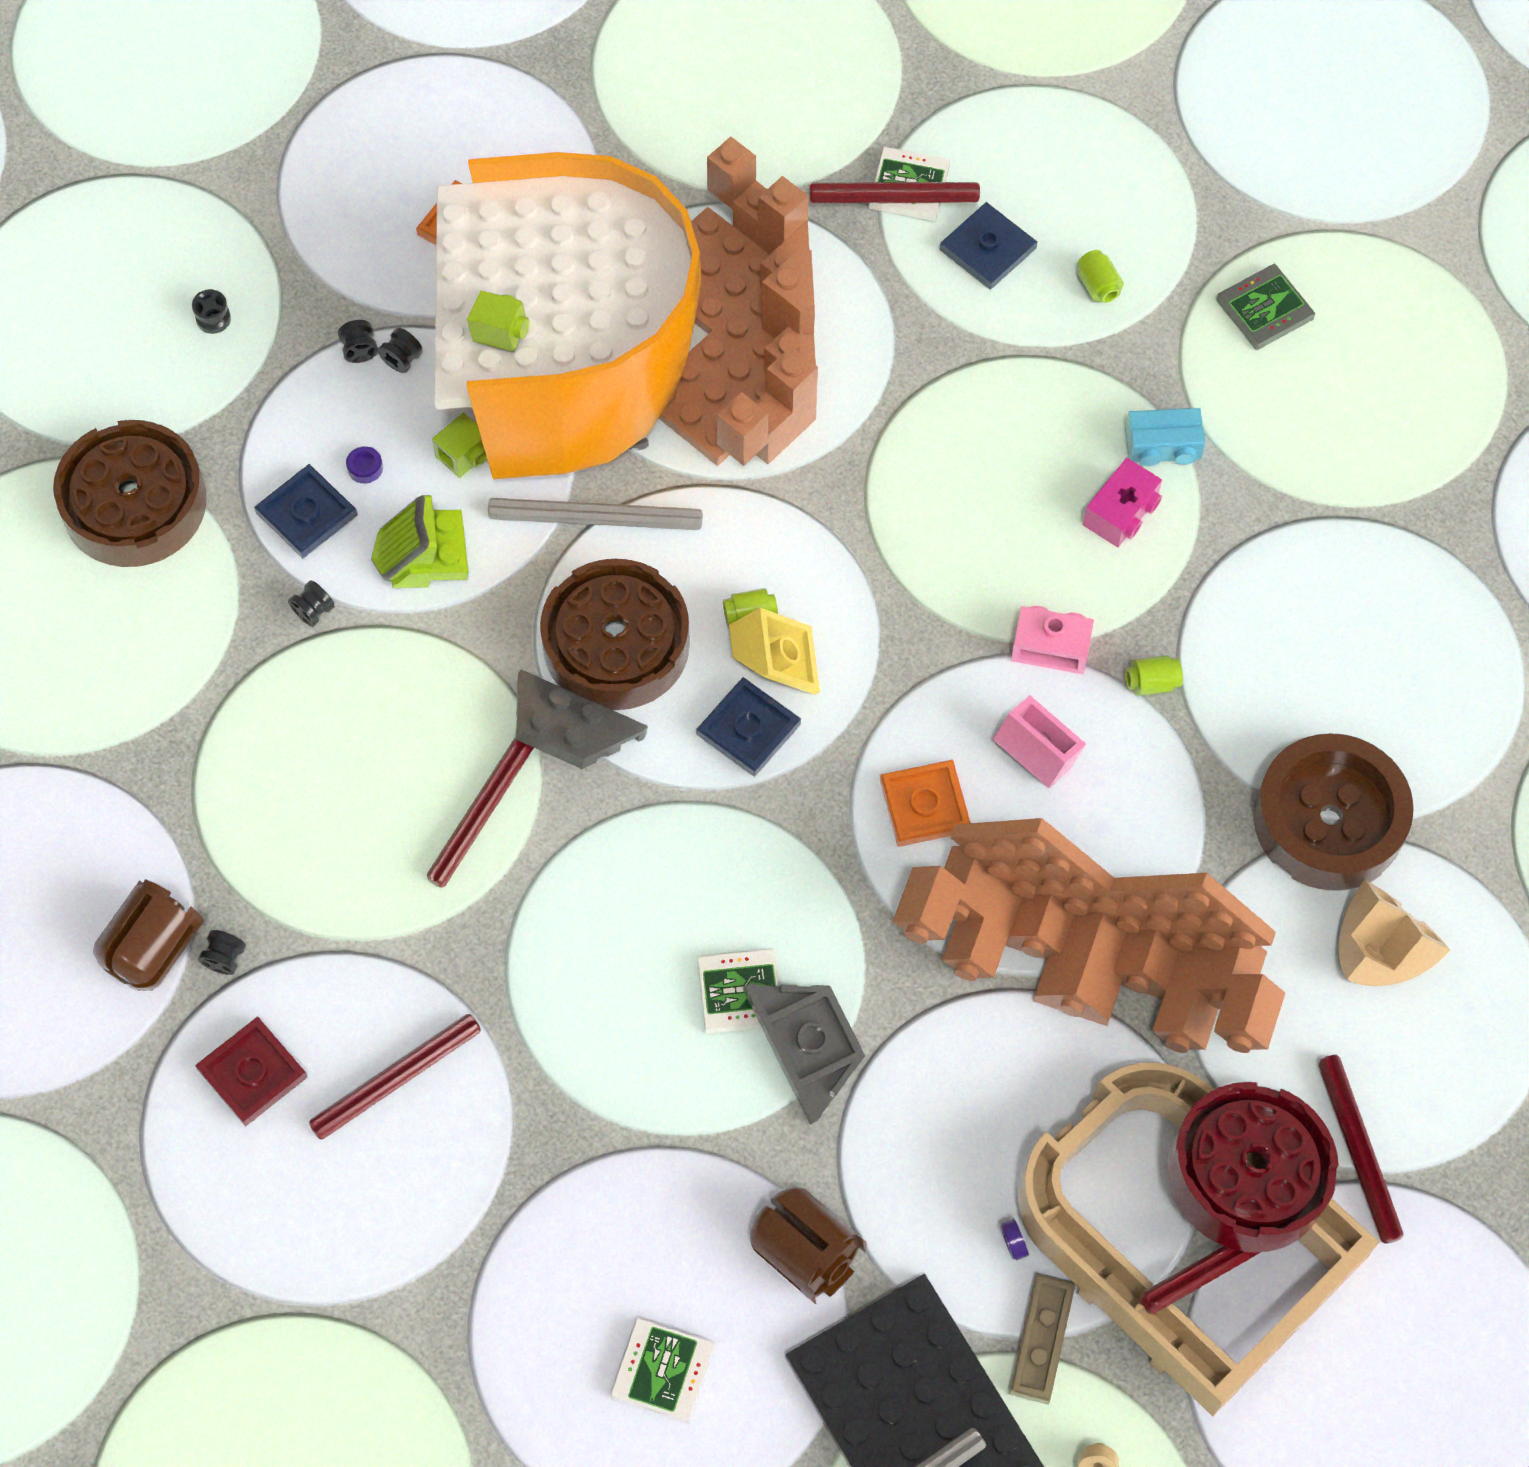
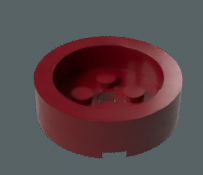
(1245, 1204)

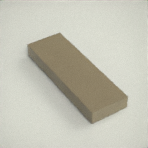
(1042, 1339)

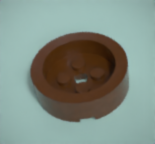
(136, 524)
(621, 668)
(1353, 782)

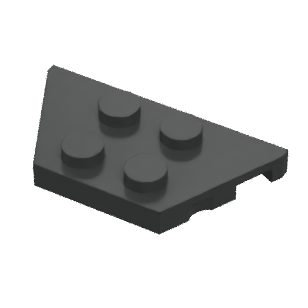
(568, 724)
(808, 1040)

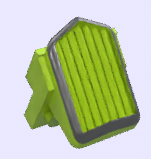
(421, 546)

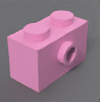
(1052, 639)
(1039, 741)

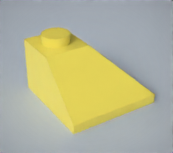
(776, 649)

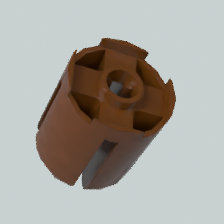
(146, 937)
(805, 1242)

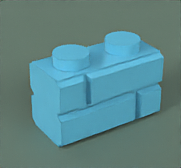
(1165, 436)

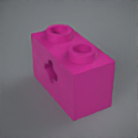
(1123, 502)

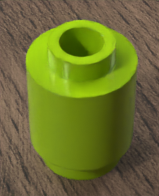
(1100, 276)
(746, 602)
(1154, 675)

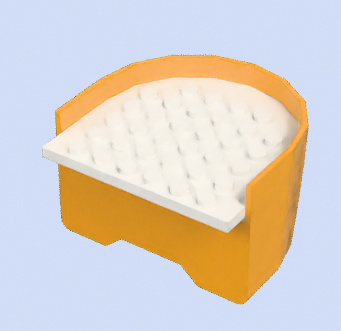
(607, 296)

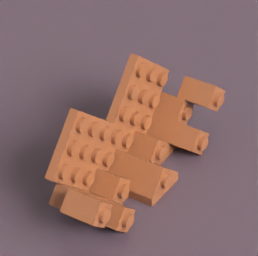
(756, 371)
(1154, 933)

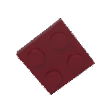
(251, 1071)

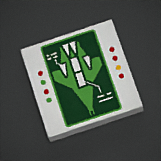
(910, 167)
(723, 984)
(662, 1370)

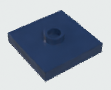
(988, 245)
(305, 511)
(748, 726)

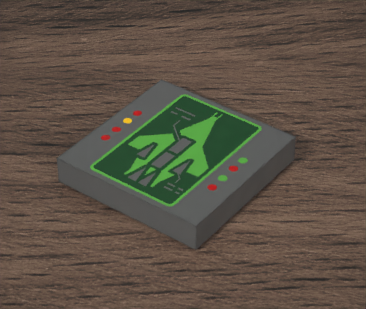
(1265, 306)

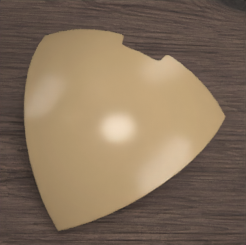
(1384, 942)

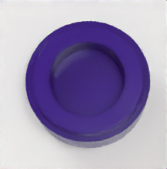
(364, 464)
(1014, 1239)

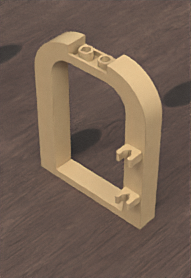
(1117, 1285)

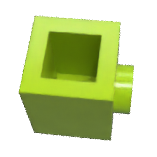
(498, 321)
(460, 445)

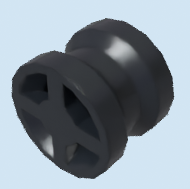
(207, 303)
(357, 341)
(400, 350)
(311, 603)
(221, 952)

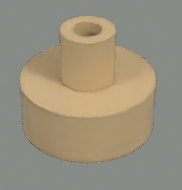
(1097, 1456)

